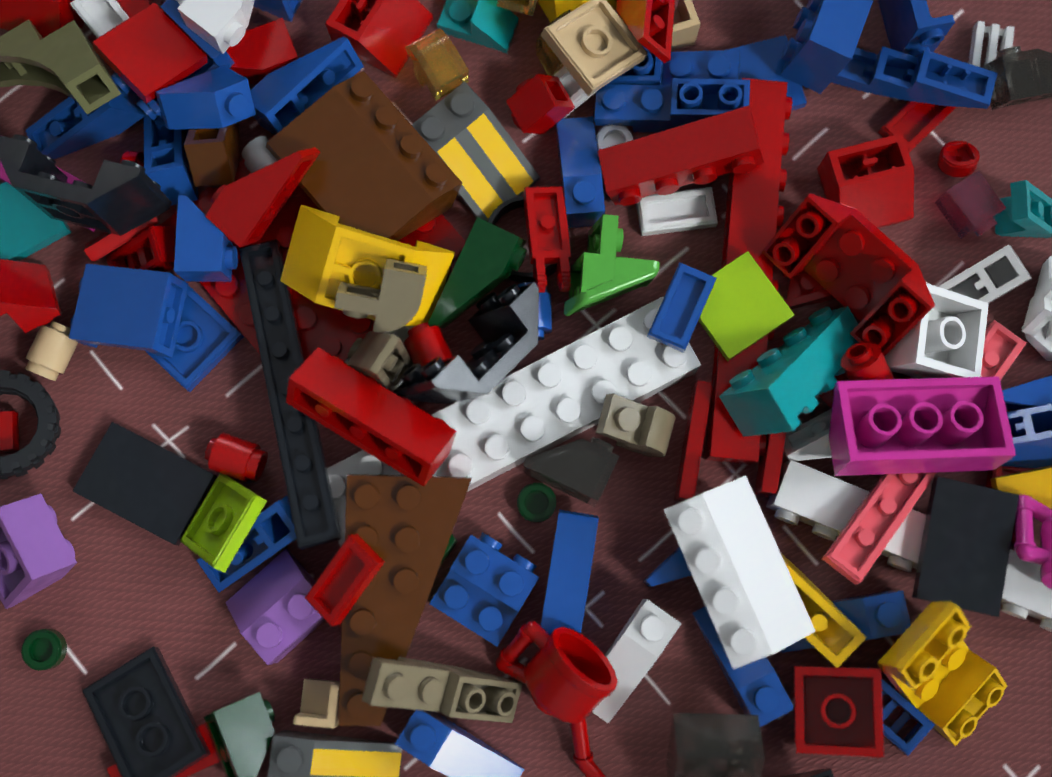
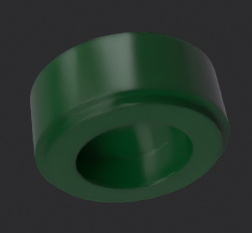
(536, 502)
(44, 649)

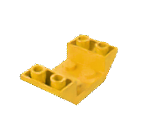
(332, 253)
(940, 672)

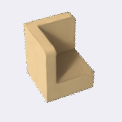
(685, 25)
(319, 704)

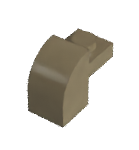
(393, 303)
(636, 425)

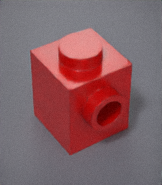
(539, 104)

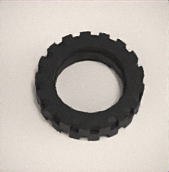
(47, 427)

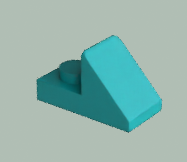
(479, 23)
(1026, 212)

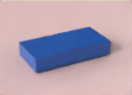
(681, 307)

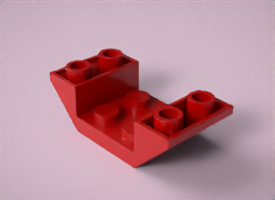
(855, 267)
(27, 294)

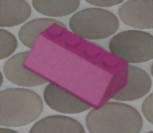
(919, 426)

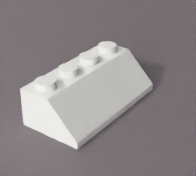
(739, 572)

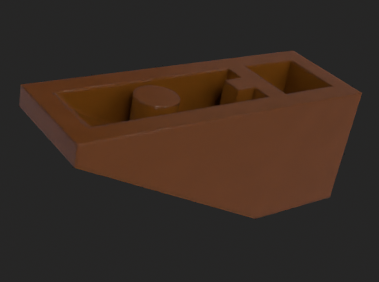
(213, 155)

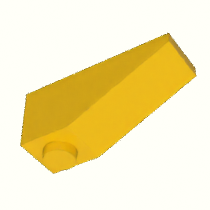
(834, 633)

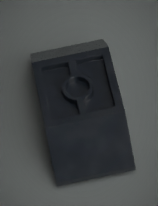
(115, 204)
(508, 333)

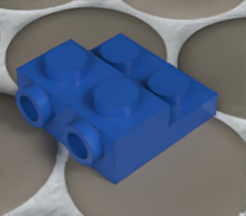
(485, 588)

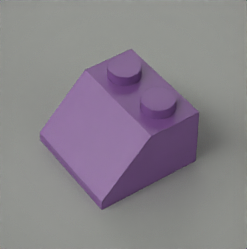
(31, 550)
(274, 608)

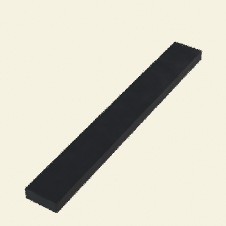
(296, 433)

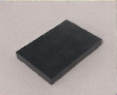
(144, 483)
(965, 546)
(146, 719)

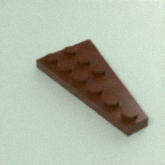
(410, 533)

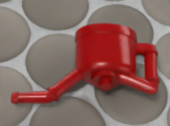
(565, 680)

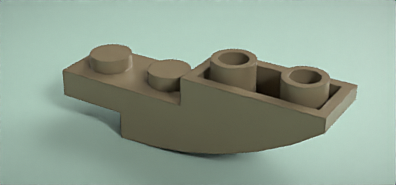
(441, 689)

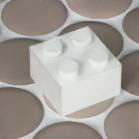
(945, 340)

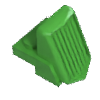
(602, 275)

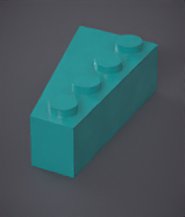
(791, 375)

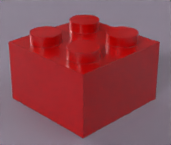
(838, 711)

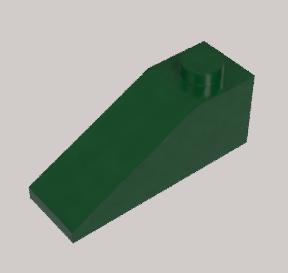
(481, 266)

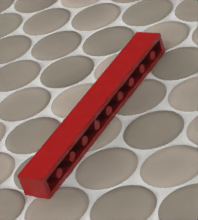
(749, 226)

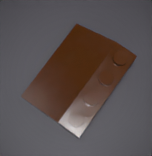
(370, 162)

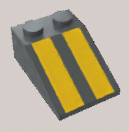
(476, 150)
(332, 756)

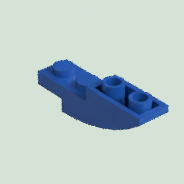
(683, 65)
(668, 106)

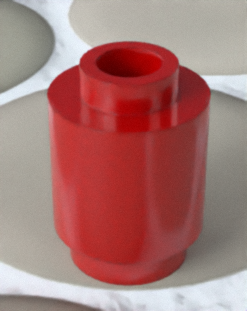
(426, 344)
(865, 362)
(236, 457)

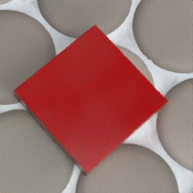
(150, 52)

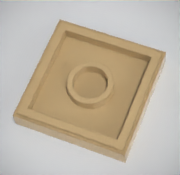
(594, 45)

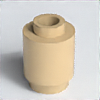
(50, 351)

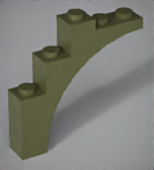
(58, 62)

